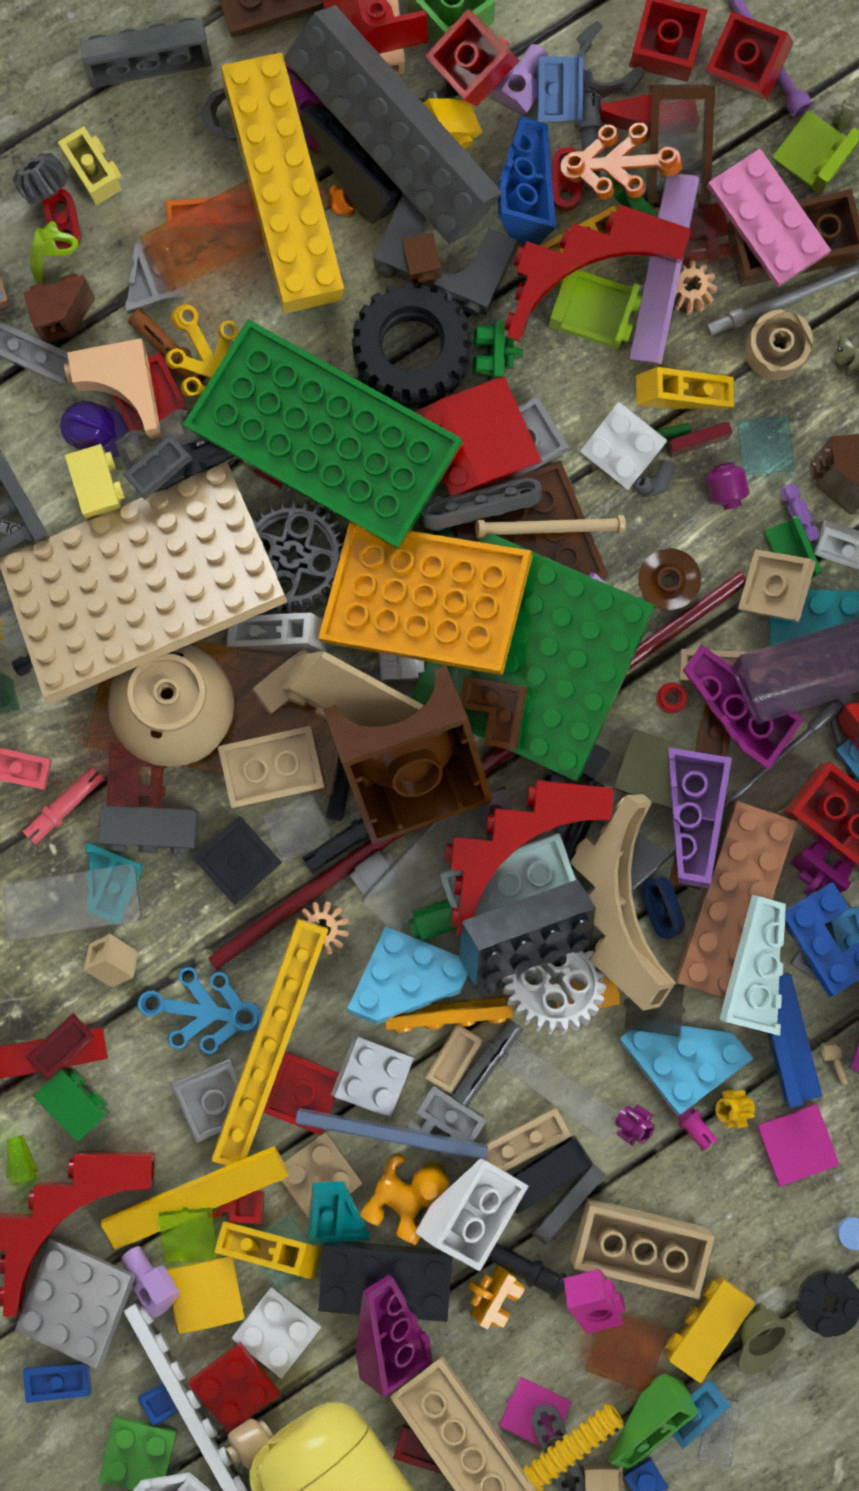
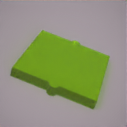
(187, 1234)

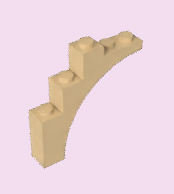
(608, 865)

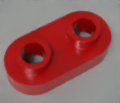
(562, 184)
(65, 220)

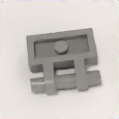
(450, 1116)

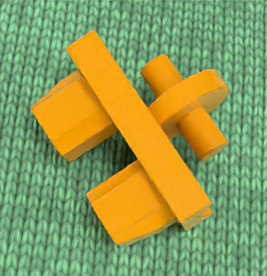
(490, 1296)

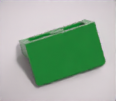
(791, 540)

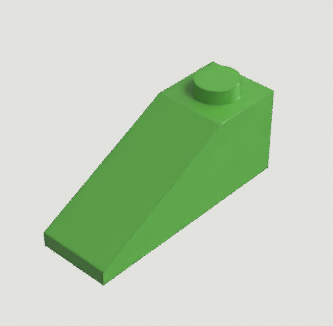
(655, 1418)

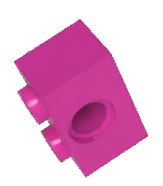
(594, 1301)

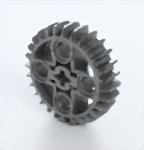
(281, 546)

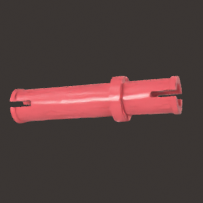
(63, 805)

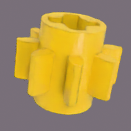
(735, 1109)

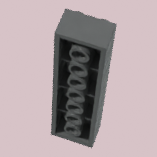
(392, 124)

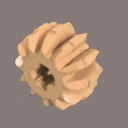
(703, 288)
(331, 922)

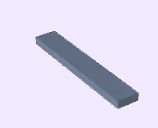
(391, 1134)

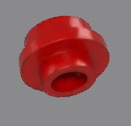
(679, 691)

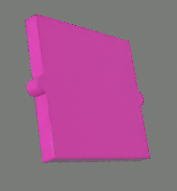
(521, 1406)

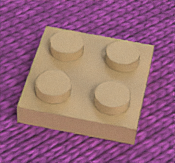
(777, 585)
(316, 1163)

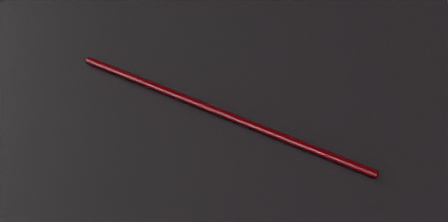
(488, 762)

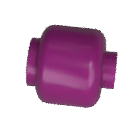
(727, 485)

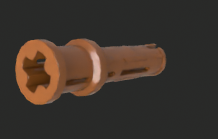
(142, 324)

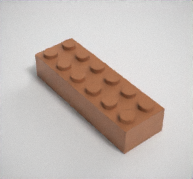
(744, 865)

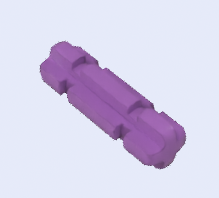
(798, 507)

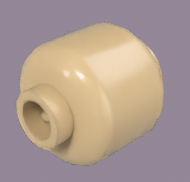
(247, 1441)

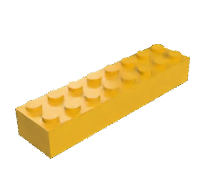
(282, 183)

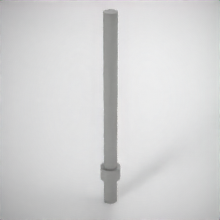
(738, 317)

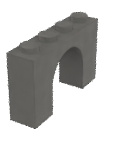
(471, 287)

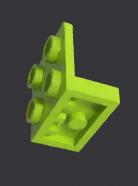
(815, 151)

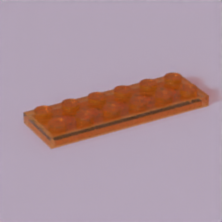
(208, 235)

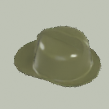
(763, 1339)

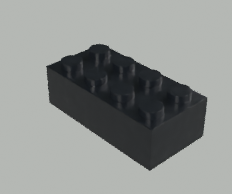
(527, 933)
(355, 1266)

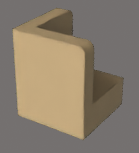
(111, 960)

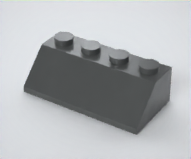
(145, 52)

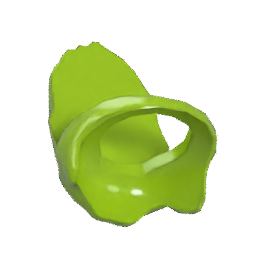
(45, 245)

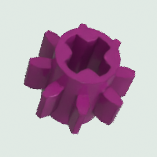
(634, 1124)

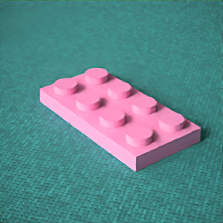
(768, 218)

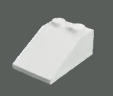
(472, 1213)

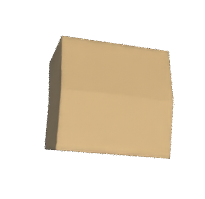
(603, 1477)

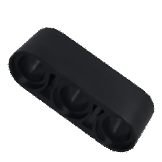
(552, 1171)

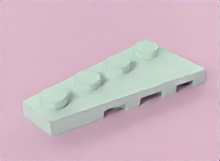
(754, 983)

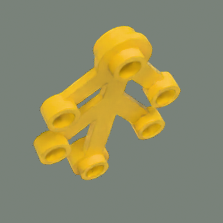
(210, 361)

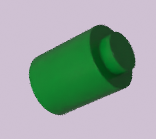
(432, 920)

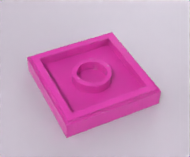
(798, 1144)

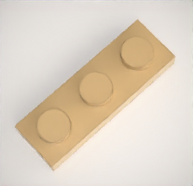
(527, 1140)

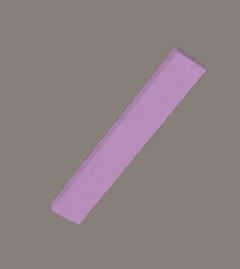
(663, 275)

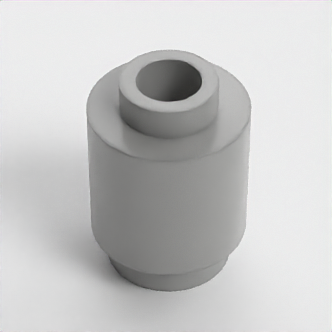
(371, 870)

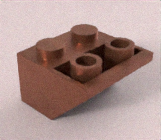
(59, 307)

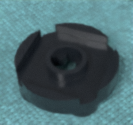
(810, 1300)

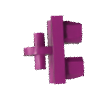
(817, 873)

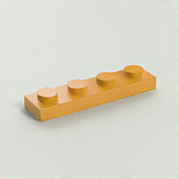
(459, 1012)

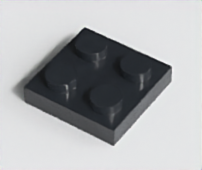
(237, 860)

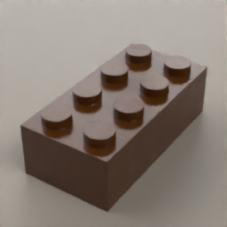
(833, 217)

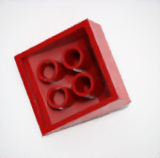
(492, 434)

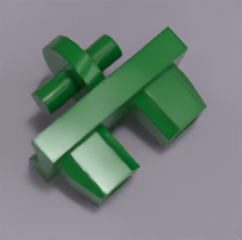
(493, 338)

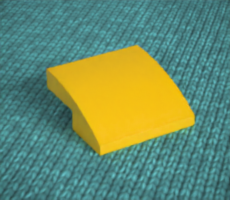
(207, 1294)

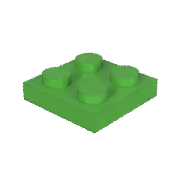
(136, 1452)

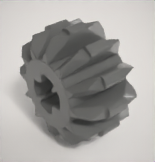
(40, 178)

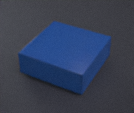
(157, 1404)

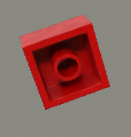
(668, 38)
(749, 55)
(472, 58)

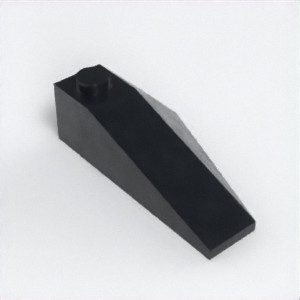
(354, 168)

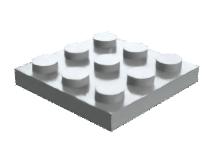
(75, 1303)

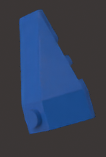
(526, 184)

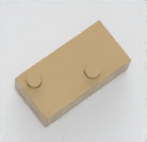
(642, 1248)

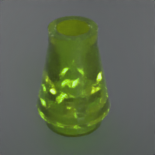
(20, 1163)

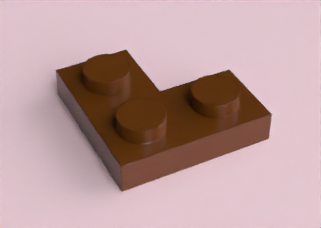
(505, 709)

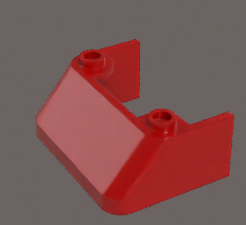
(380, 27)

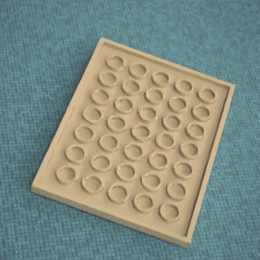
(139, 582)

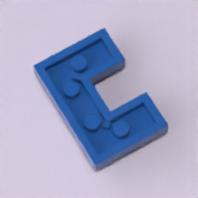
(807, 928)

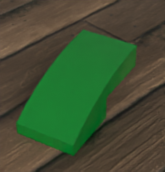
(635, 203)

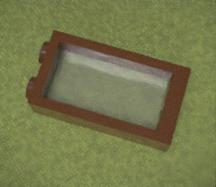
(685, 121)

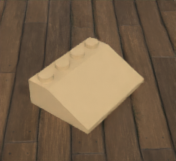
(328, 681)

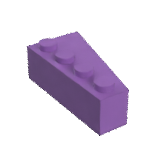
(698, 802)

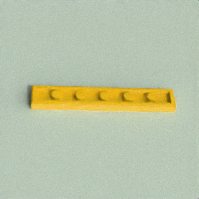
(204, 1192)

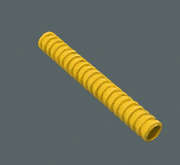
(573, 1446)

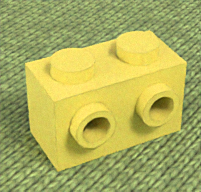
(90, 166)
(94, 481)

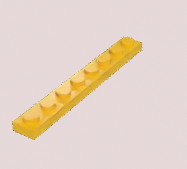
(270, 1042)

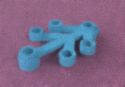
(205, 1012)

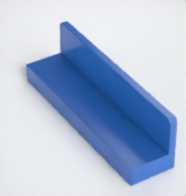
(792, 1050)

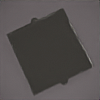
(658, 1020)

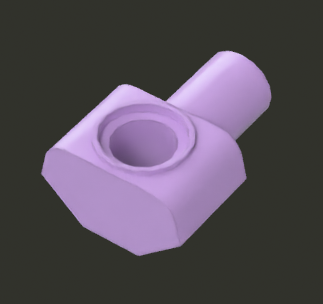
(524, 77)
(153, 1286)

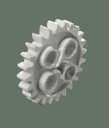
(532, 998)

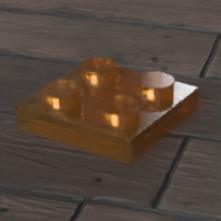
(627, 1352)

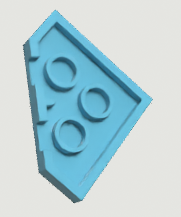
(405, 977)
(686, 1065)

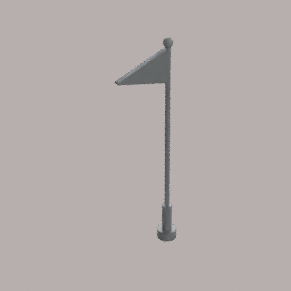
(649, 856)

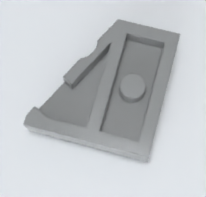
(146, 283)

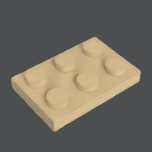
(271, 767)

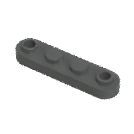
(481, 503)

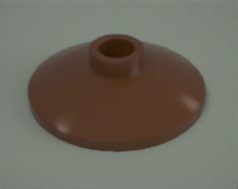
(669, 563)

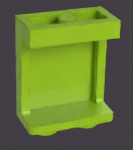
(595, 309)

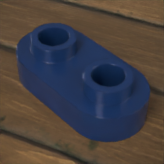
(662, 907)

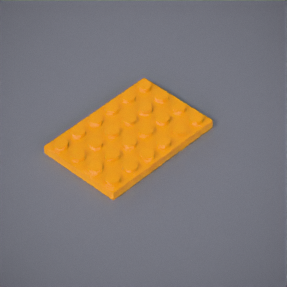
(428, 599)

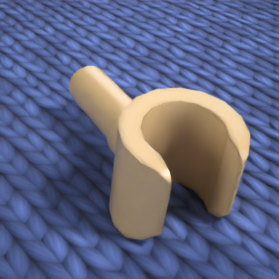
(831, 1051)

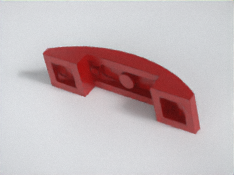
(15, 1064)

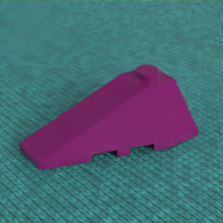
(389, 1339)

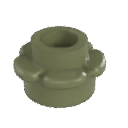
(843, 115)

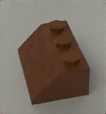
(838, 471)

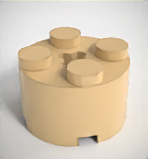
(784, 329)

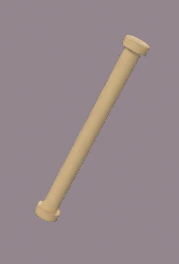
(550, 526)

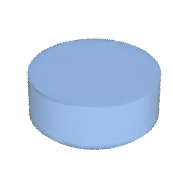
(849, 1232)

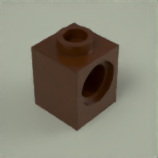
(421, 259)

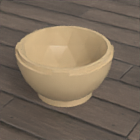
(189, 721)

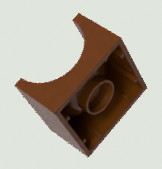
(414, 768)

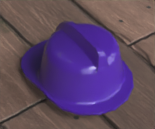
(92, 424)

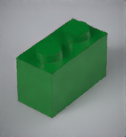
(72, 1103)

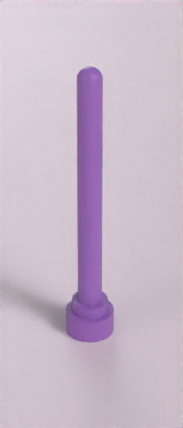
(797, 101)

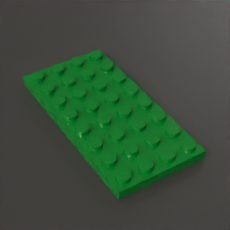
(323, 434)

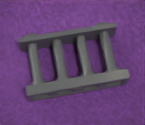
(18, 502)

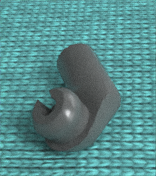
(658, 483)

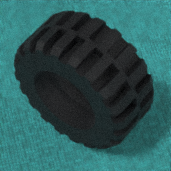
(420, 306)

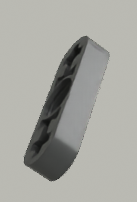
(568, 1203)
(557, 1423)

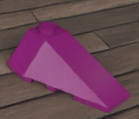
(723, 695)

